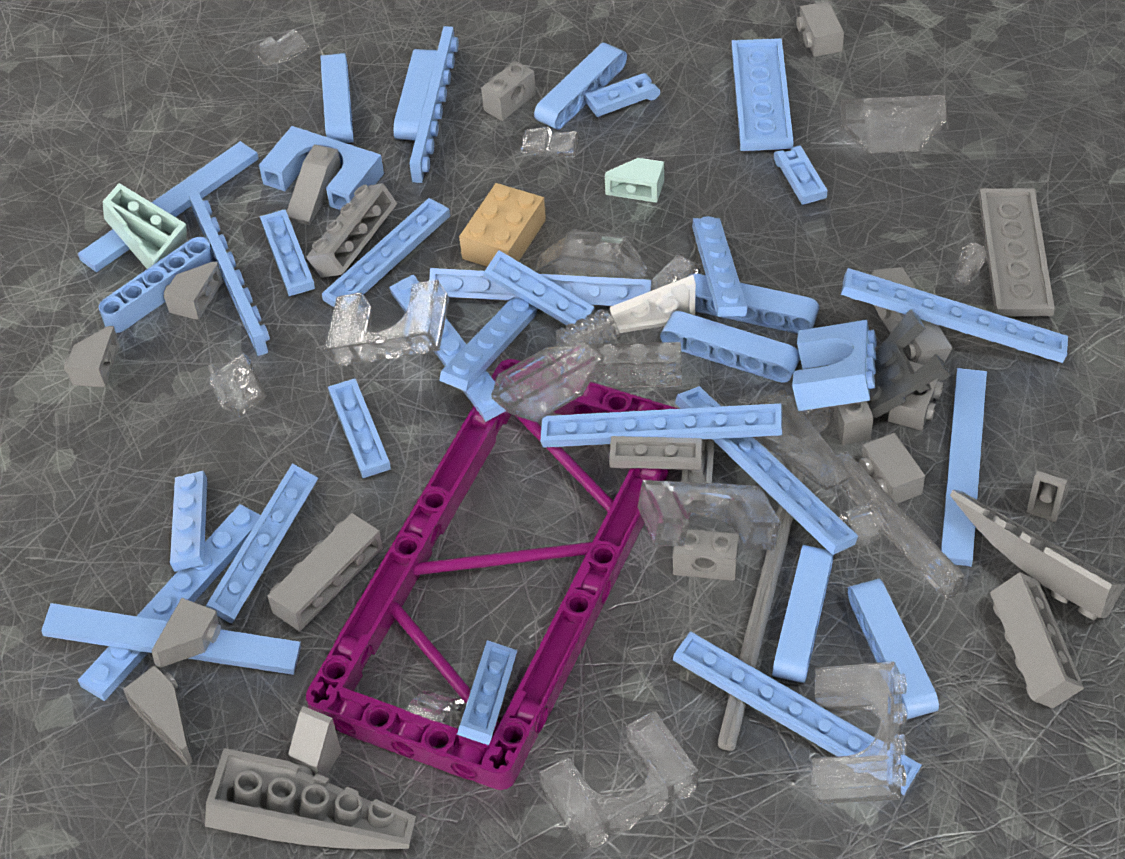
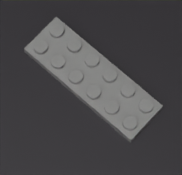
(1016, 252)

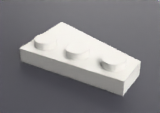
(656, 306)

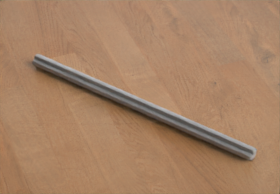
(757, 623)

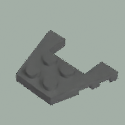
(894, 372)

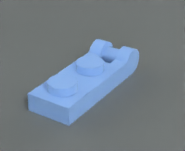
(622, 94)
(801, 175)

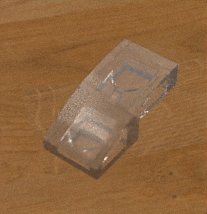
(275, 52)
(544, 143)
(435, 704)

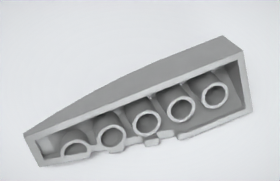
(1045, 561)
(287, 805)

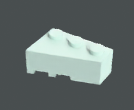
(143, 226)

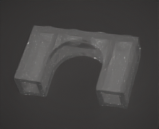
(415, 333)
(668, 504)
(877, 770)
(596, 816)

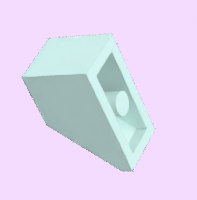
(636, 180)

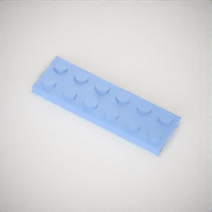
(761, 95)

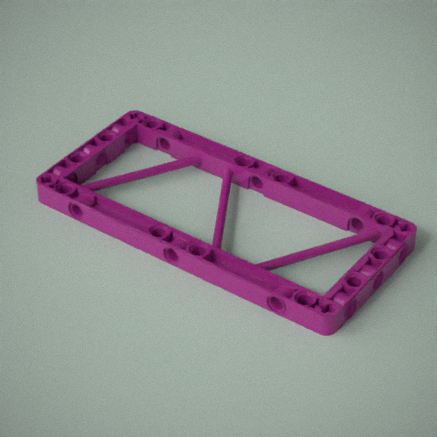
(408, 559)

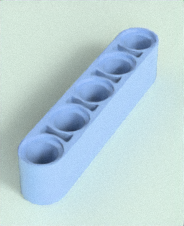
(414, 94)
(569, 95)
(336, 97)
(147, 289)
(764, 307)
(731, 346)
(803, 614)
(892, 643)

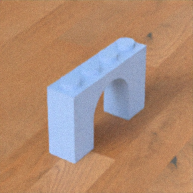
(286, 159)
(850, 369)

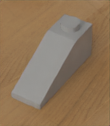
(310, 189)
(157, 703)

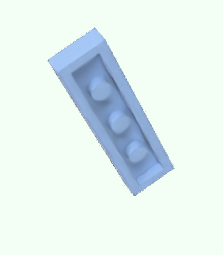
(287, 252)
(536, 289)
(359, 428)
(189, 521)
(487, 693)

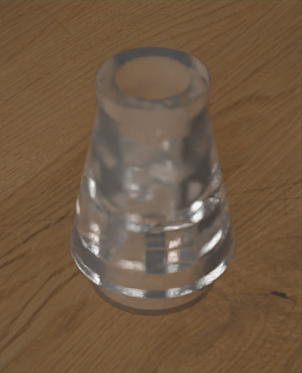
(970, 262)

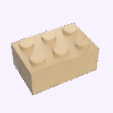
(503, 222)

